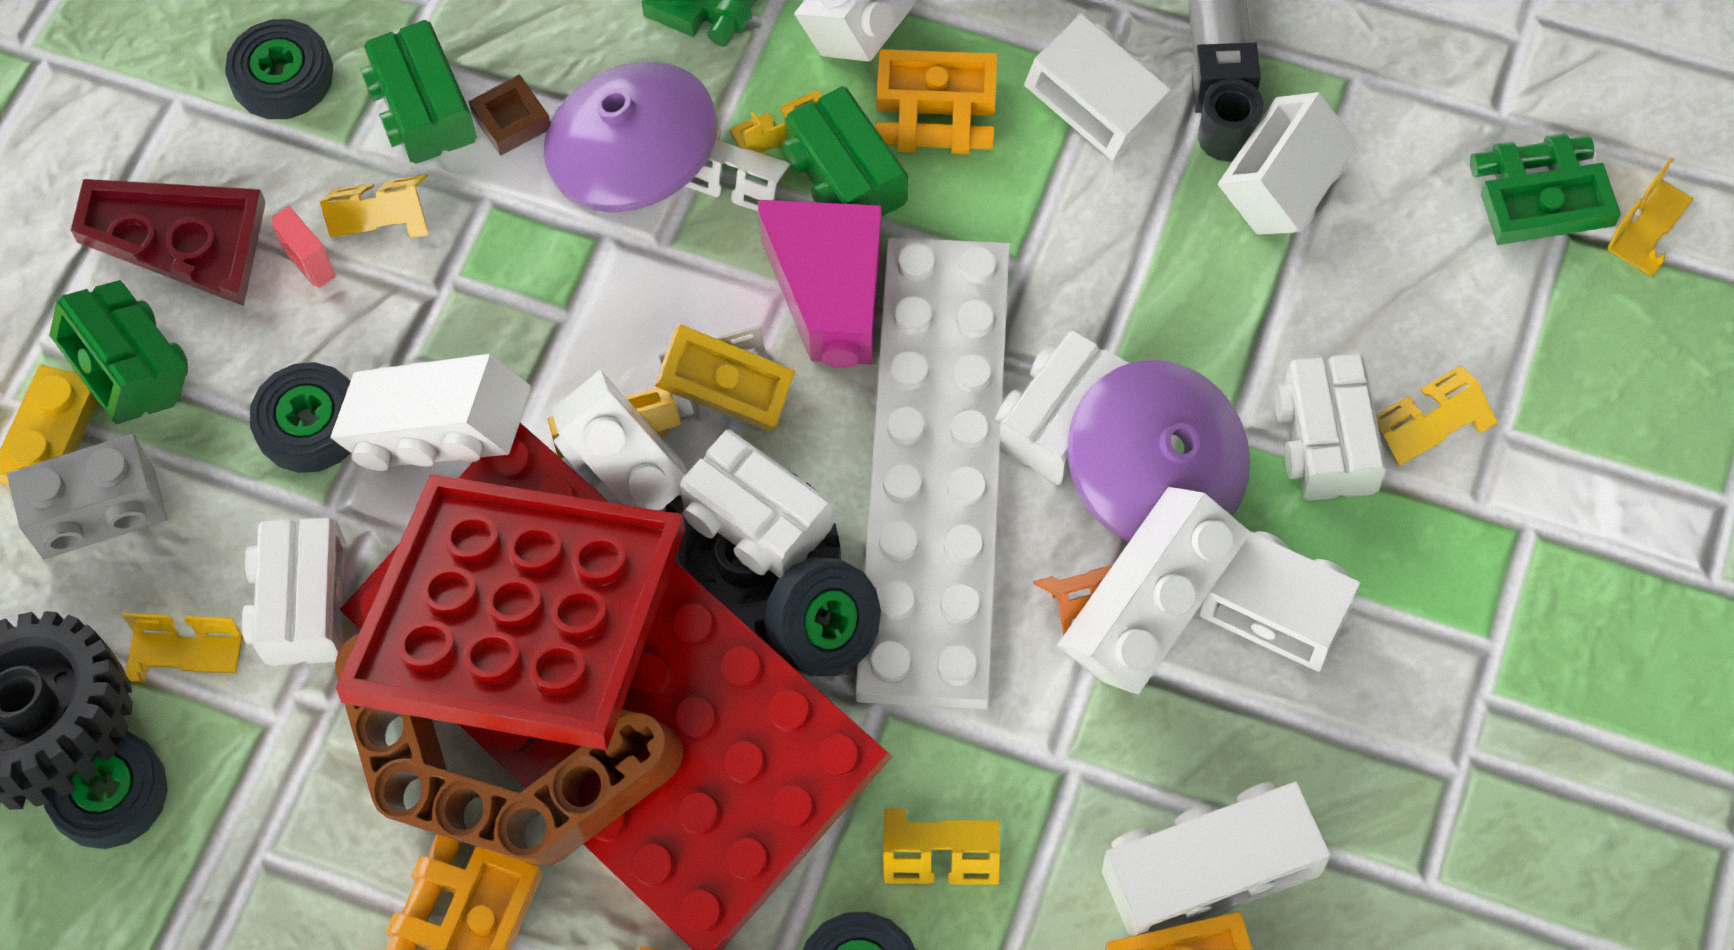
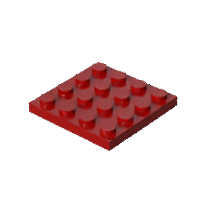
(514, 611)

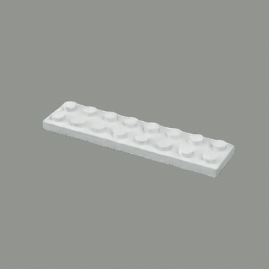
(936, 473)

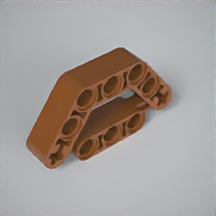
(506, 811)

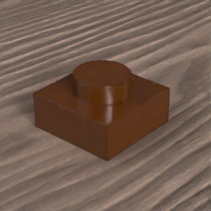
(509, 114)

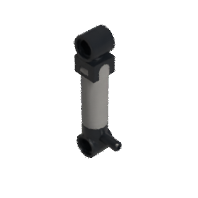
(1224, 76)

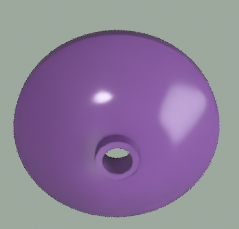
(630, 136)
(1124, 448)

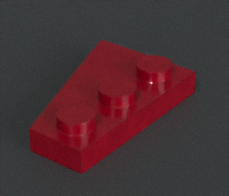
(175, 230)

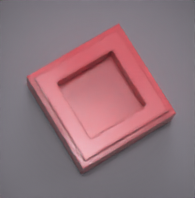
(303, 247)

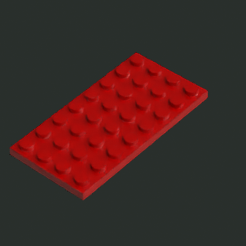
(761, 745)

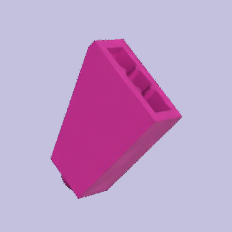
(828, 274)

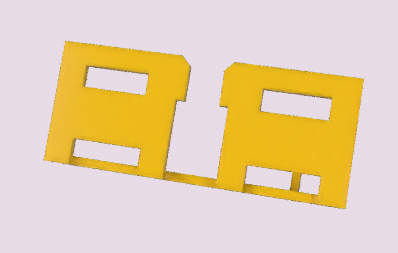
(760, 132)
(387, 208)
(1657, 218)
(1429, 430)
(196, 654)
(953, 835)

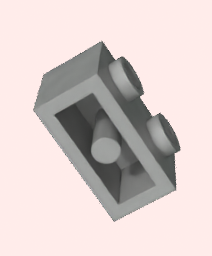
(86, 496)

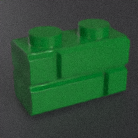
(419, 91)
(843, 154)
(119, 351)

